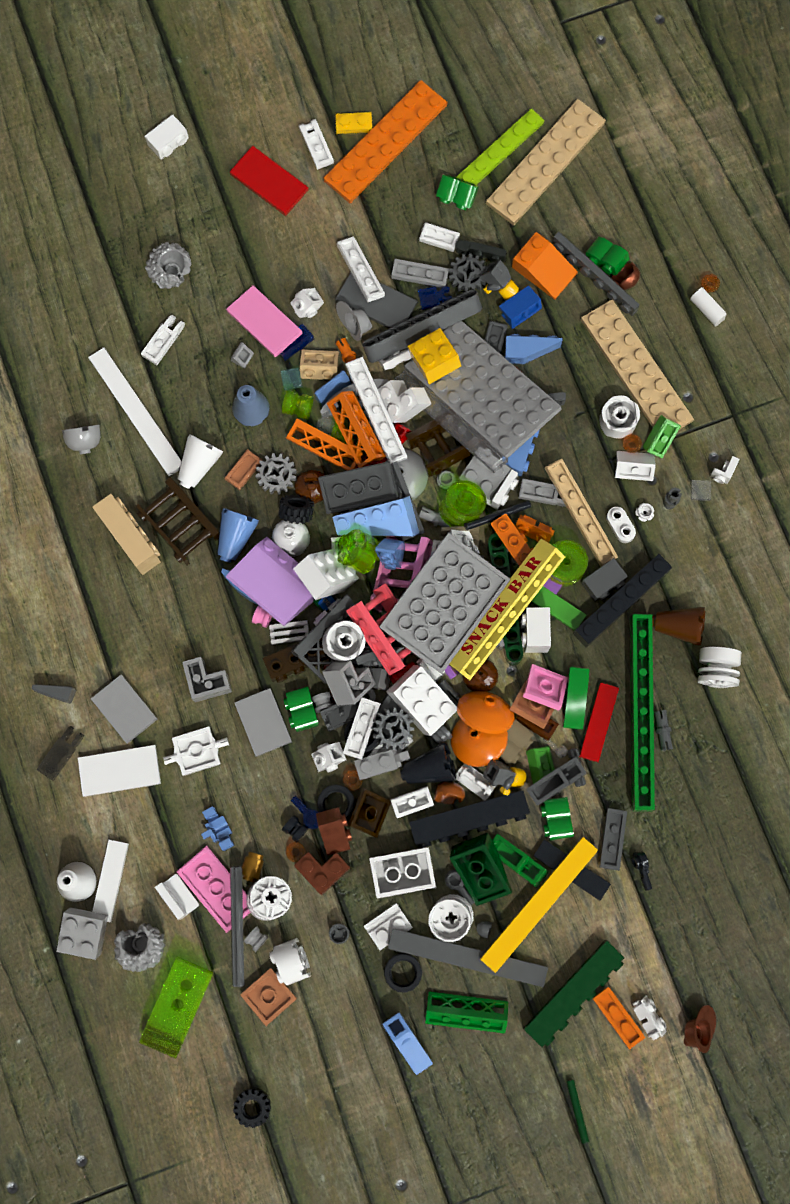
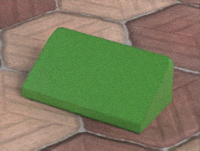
(661, 436)
(539, 762)

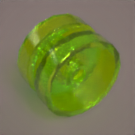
(462, 503)
(578, 562)

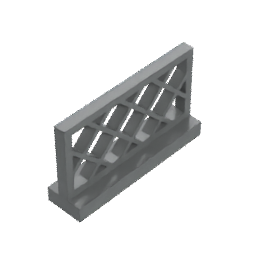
(318, 631)

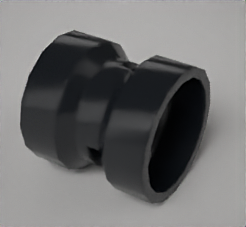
(298, 832)

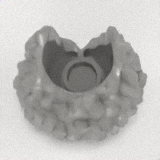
(168, 265)
(139, 949)

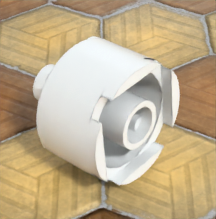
(626, 409)
(353, 636)
(290, 962)

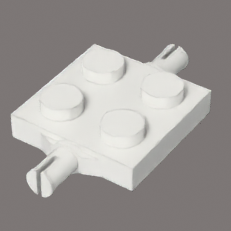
(196, 751)

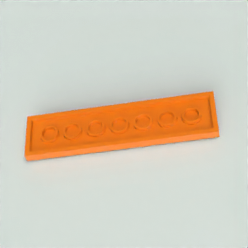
(385, 141)

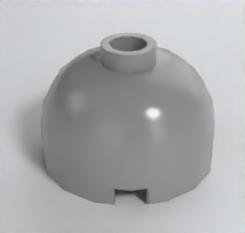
(82, 438)

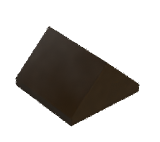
(369, 813)

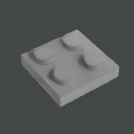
(484, 477)

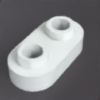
(621, 524)

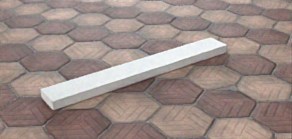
(136, 411)

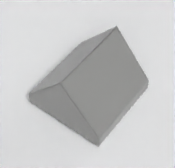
(242, 355)
(381, 679)

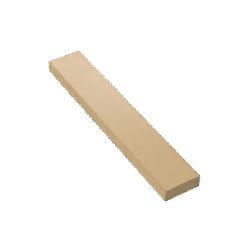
(581, 512)

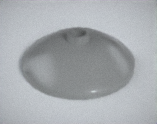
(413, 473)

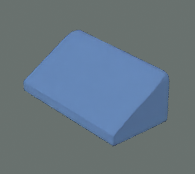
(332, 387)

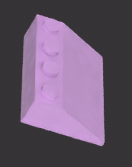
(271, 582)

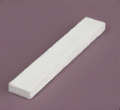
(376, 410)

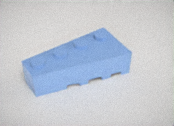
(382, 519)

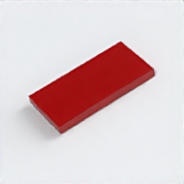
(269, 180)

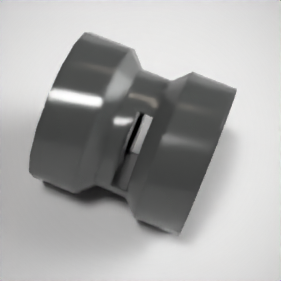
(339, 933)

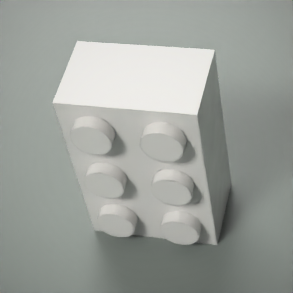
(324, 574)
(422, 699)
(402, 873)

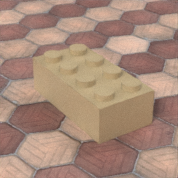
(124, 530)

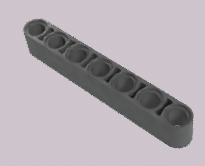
(419, 326)

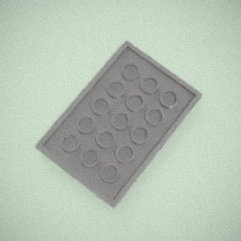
(444, 603)

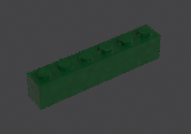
(573, 993)

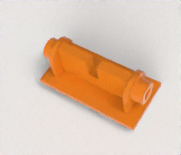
(527, 527)

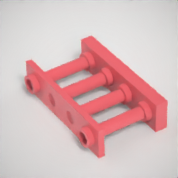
(373, 635)

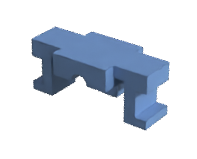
(217, 829)

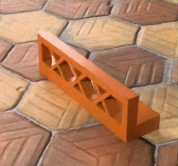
(358, 425)
(325, 439)

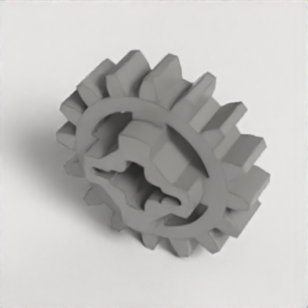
(269, 477)

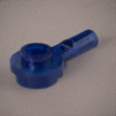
(309, 816)

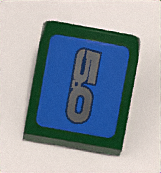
(323, 603)

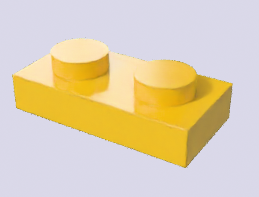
(353, 123)

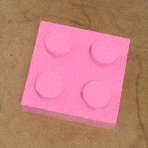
(545, 687)

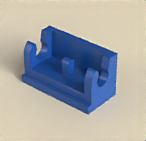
(520, 307)

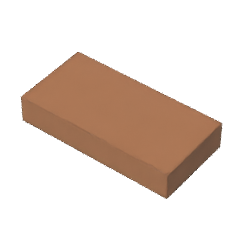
(243, 470)

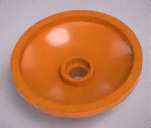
(485, 712)
(477, 750)

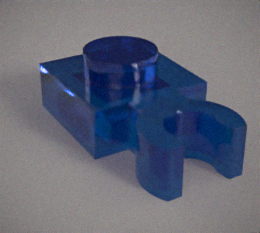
(430, 296)

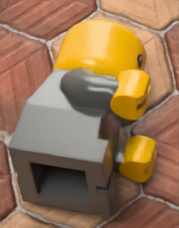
(499, 279)
(501, 774)

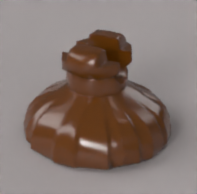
(304, 488)
(483, 682)

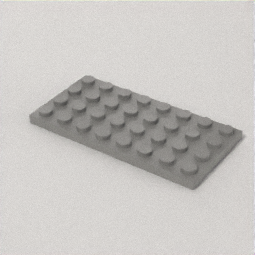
(490, 392)

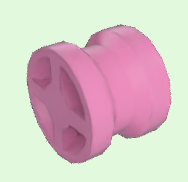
(262, 617)

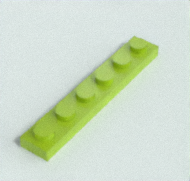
(502, 148)

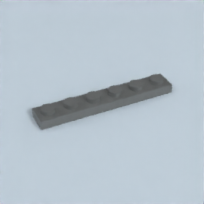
(599, 278)

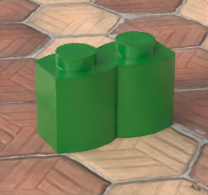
(456, 191)
(607, 256)
(301, 709)
(557, 819)

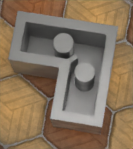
(348, 683)
(203, 685)

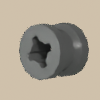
(441, 735)

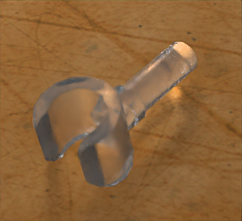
(559, 751)

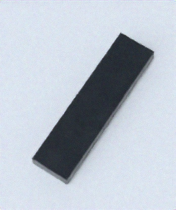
(585, 879)

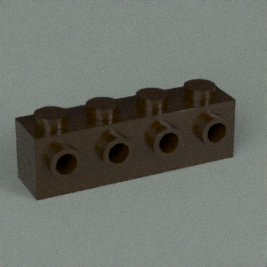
(285, 663)

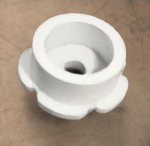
(645, 507)

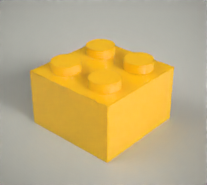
(434, 356)

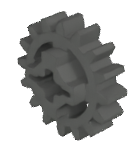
(459, 272)
(389, 737)

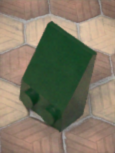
(480, 869)

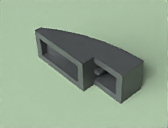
(556, 781)

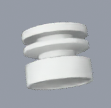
(719, 664)
(262, 908)
(443, 926)

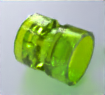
(297, 404)

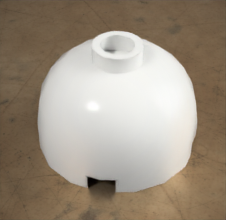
(291, 537)

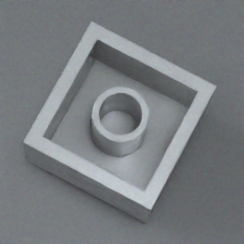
(82, 933)

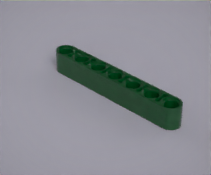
(515, 645)

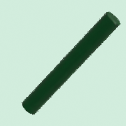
(577, 1111)

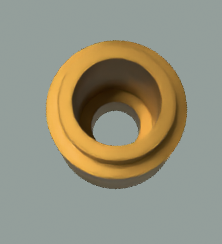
(252, 866)

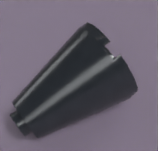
(430, 767)

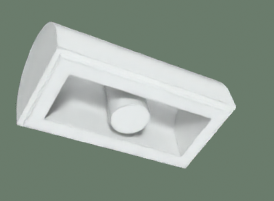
(708, 306)
(412, 802)

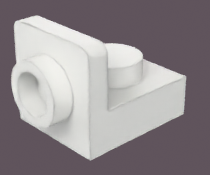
(724, 475)

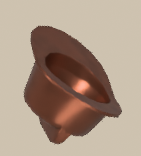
(701, 1030)

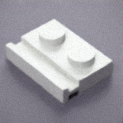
(382, 925)

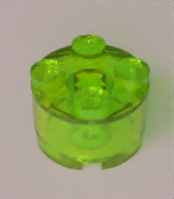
(358, 551)

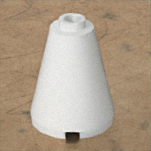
(196, 461)
(76, 881)

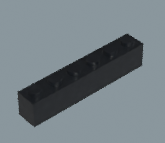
(622, 600)
(469, 818)

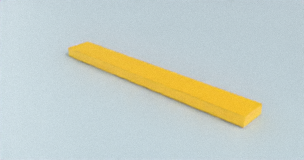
(538, 905)

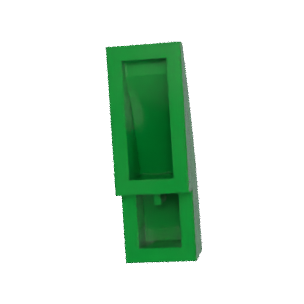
(576, 698)
(519, 862)

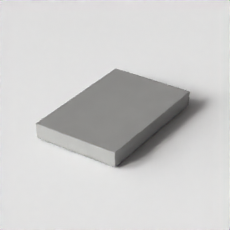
(124, 709)
(263, 722)

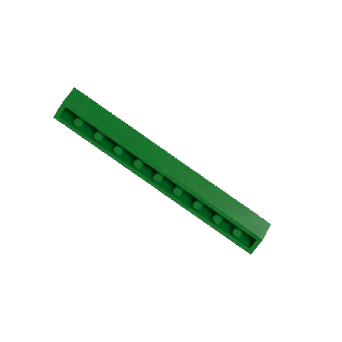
(642, 713)

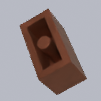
(333, 831)

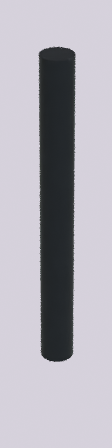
(492, 517)

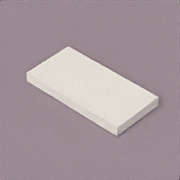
(119, 771)

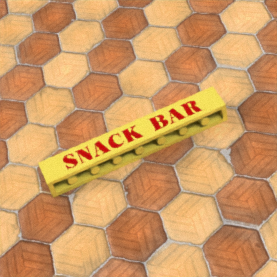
(507, 607)

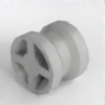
(322, 701)
(256, 939)

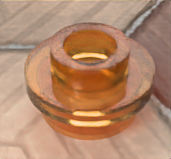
(713, 279)
(632, 438)
(347, 776)
(291, 847)

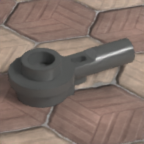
(454, 882)

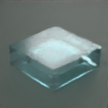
(291, 379)

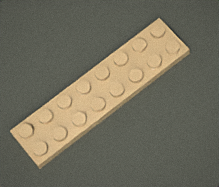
(545, 162)
(635, 365)

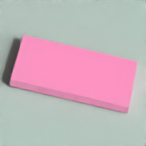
(264, 321)
(211, 885)

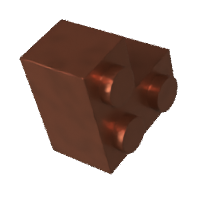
(323, 876)

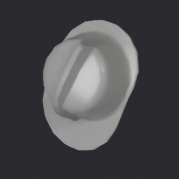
(354, 320)

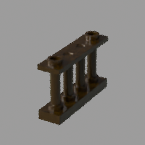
(433, 431)
(184, 504)

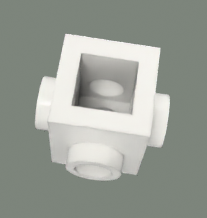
(307, 303)
(328, 757)

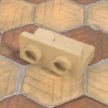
(319, 364)

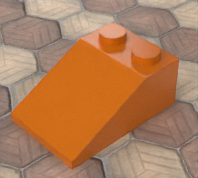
(544, 266)

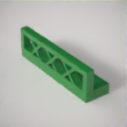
(466, 1016)

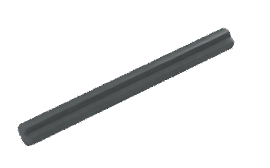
(237, 926)

